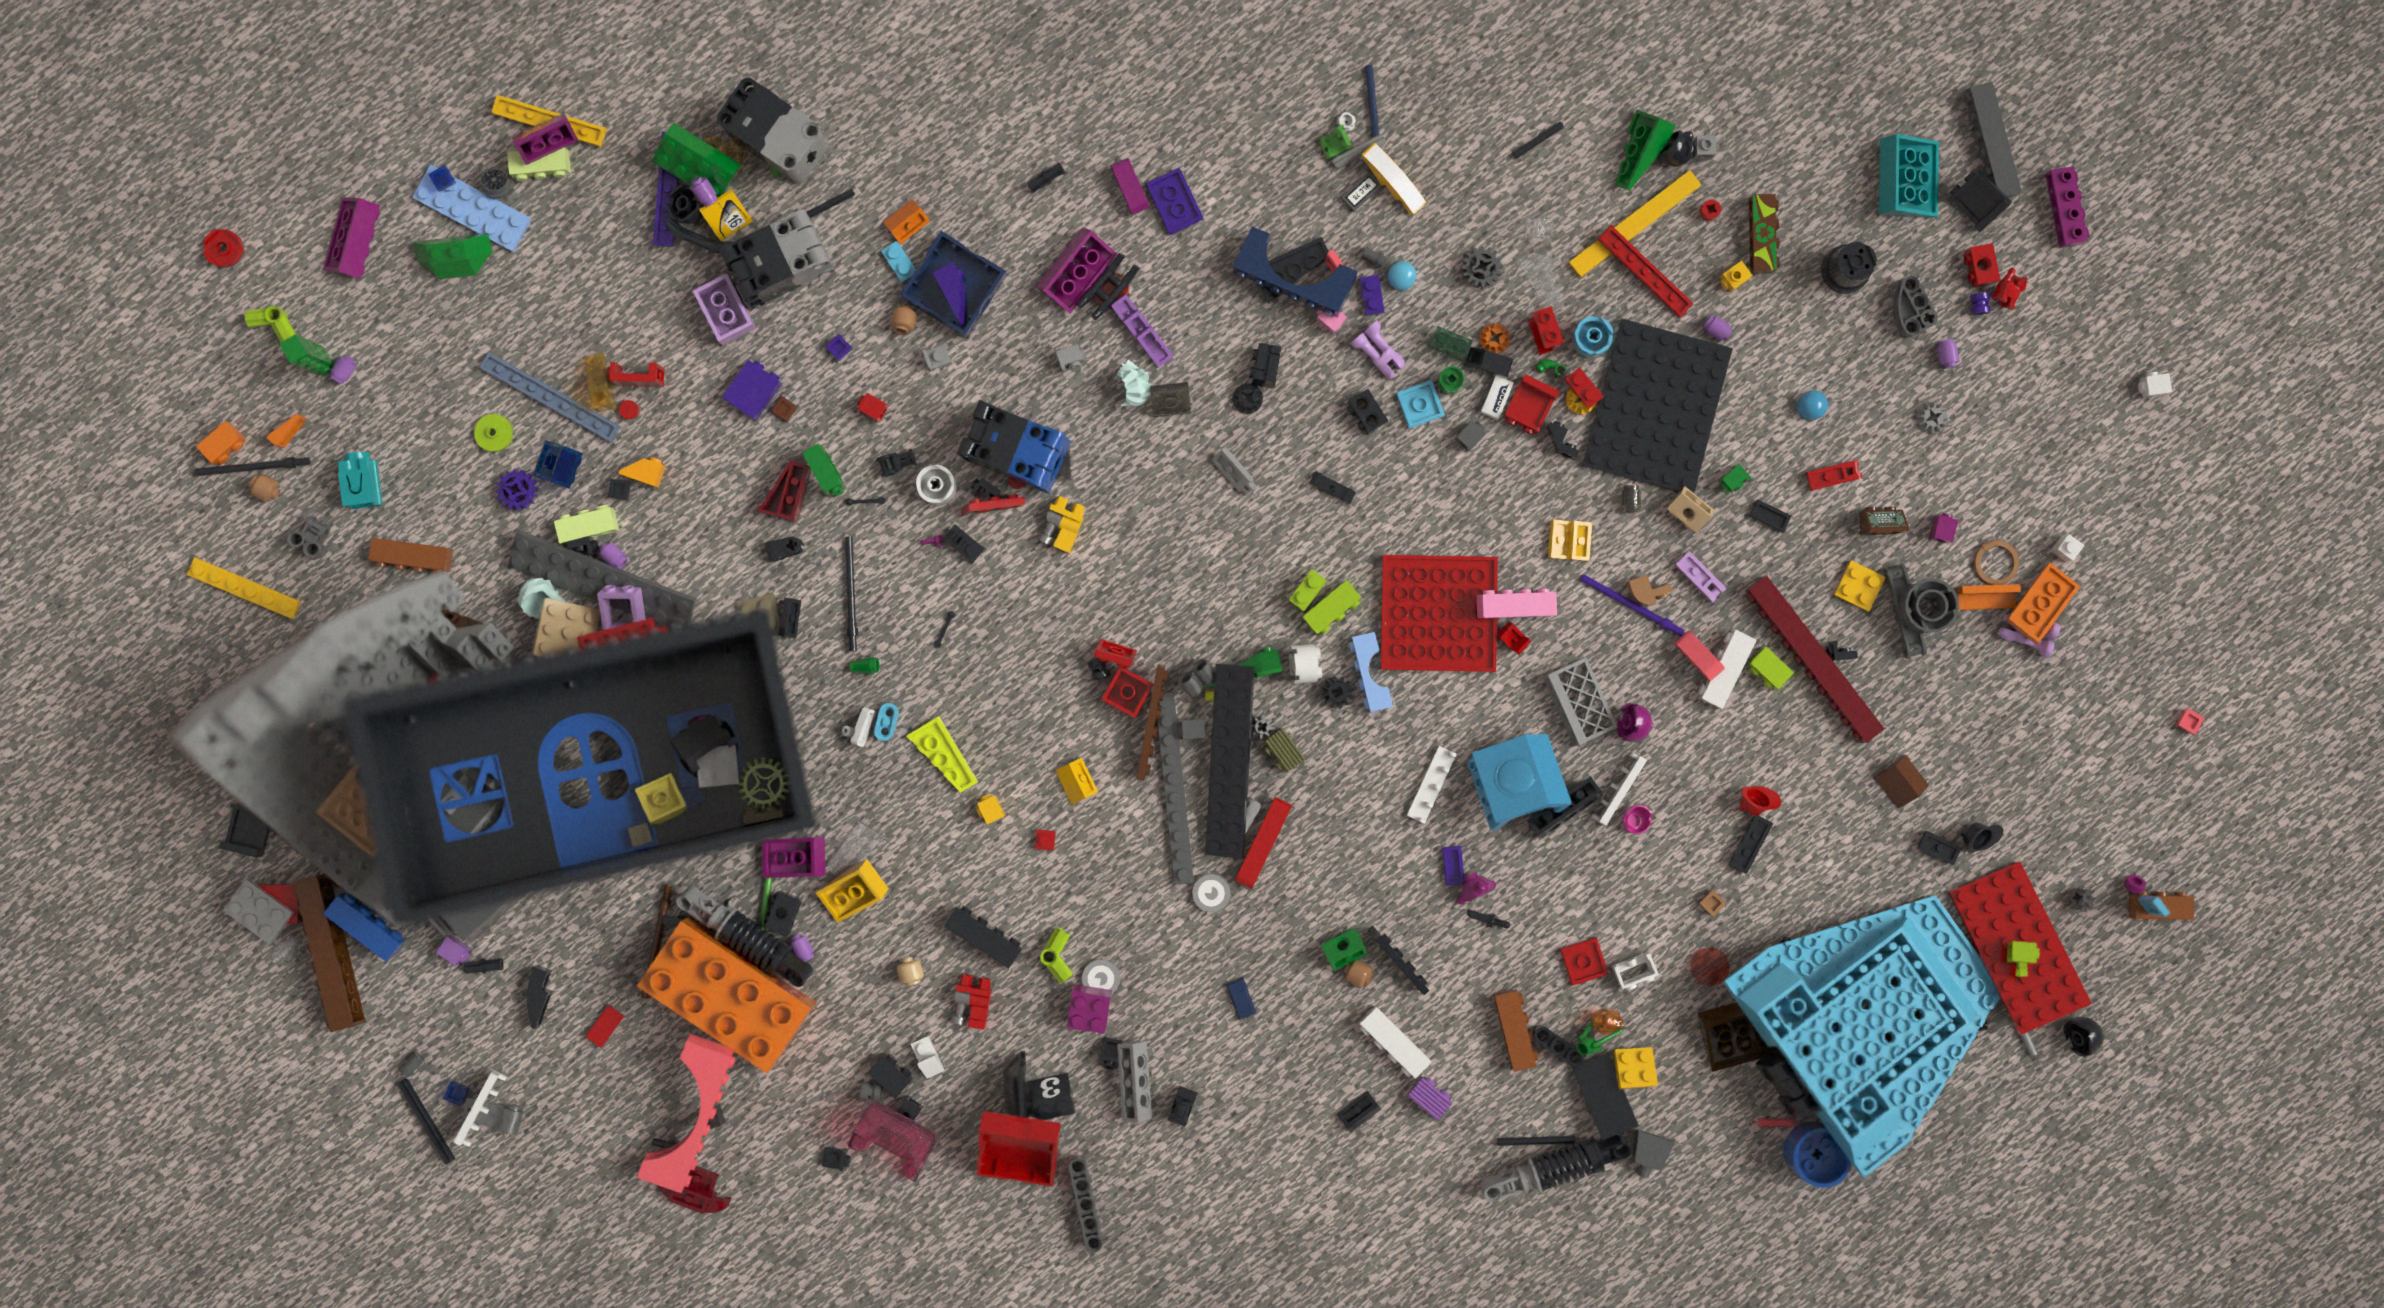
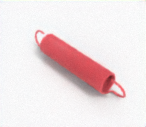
(1769, 1122)

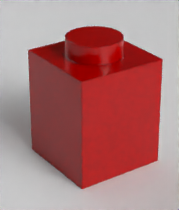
(872, 407)

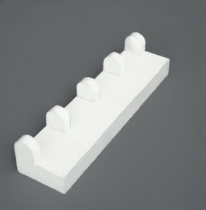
(1431, 784)
(1621, 791)
(477, 1107)

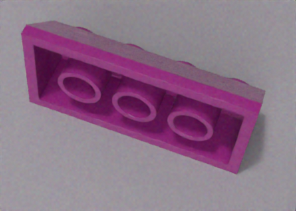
(351, 237)
(1076, 269)

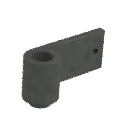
(503, 1117)

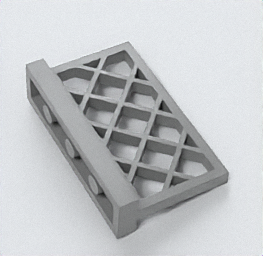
(1565, 708)

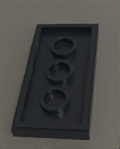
(1605, 1101)

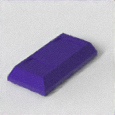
(1453, 865)

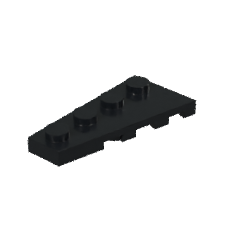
(1296, 264)
(1396, 955)

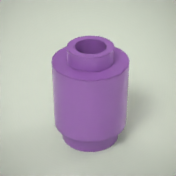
(703, 191)
(1717, 328)
(1948, 353)
(343, 369)
(612, 555)
(802, 947)

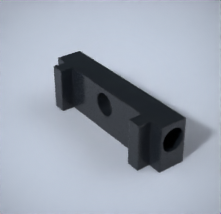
(1323, 483)

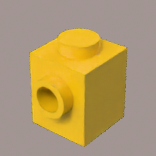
(1735, 276)
(990, 808)

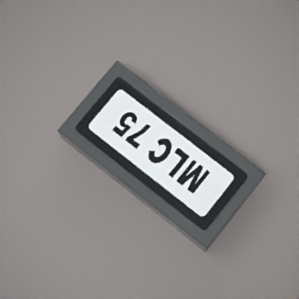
(1361, 192)

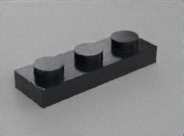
(1750, 844)

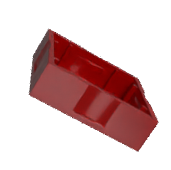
(1018, 1148)

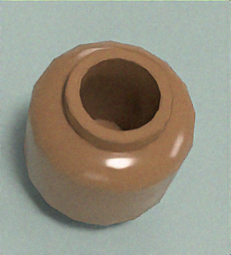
(903, 320)
(264, 487)
(1358, 974)

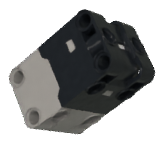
(772, 130)
(777, 259)

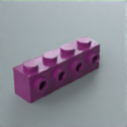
(2067, 207)

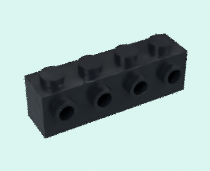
(984, 937)

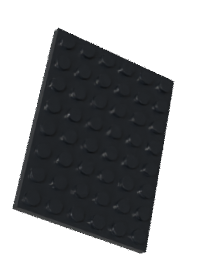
(1657, 406)

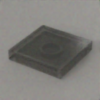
(1170, 399)

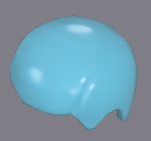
(1401, 275)

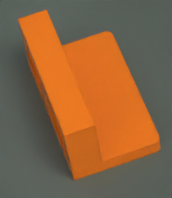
(906, 221)

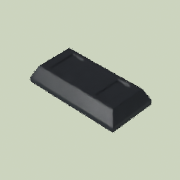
(1770, 516)

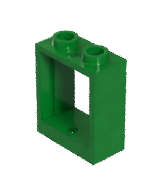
(824, 470)

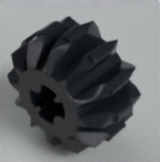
(1334, 686)

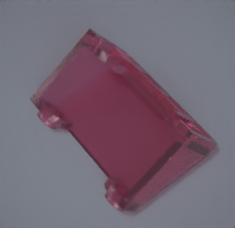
(896, 1135)

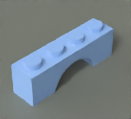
(1364, 648)

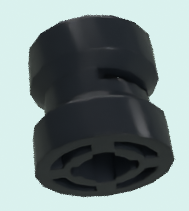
(1097, 674)

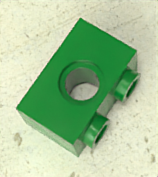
(1340, 958)

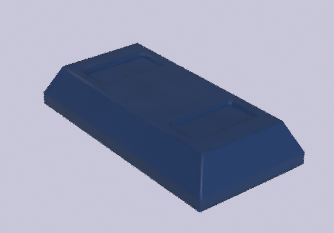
(1241, 998)

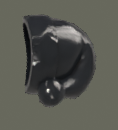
(1678, 149)

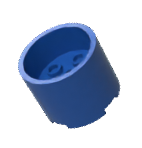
(1827, 1166)

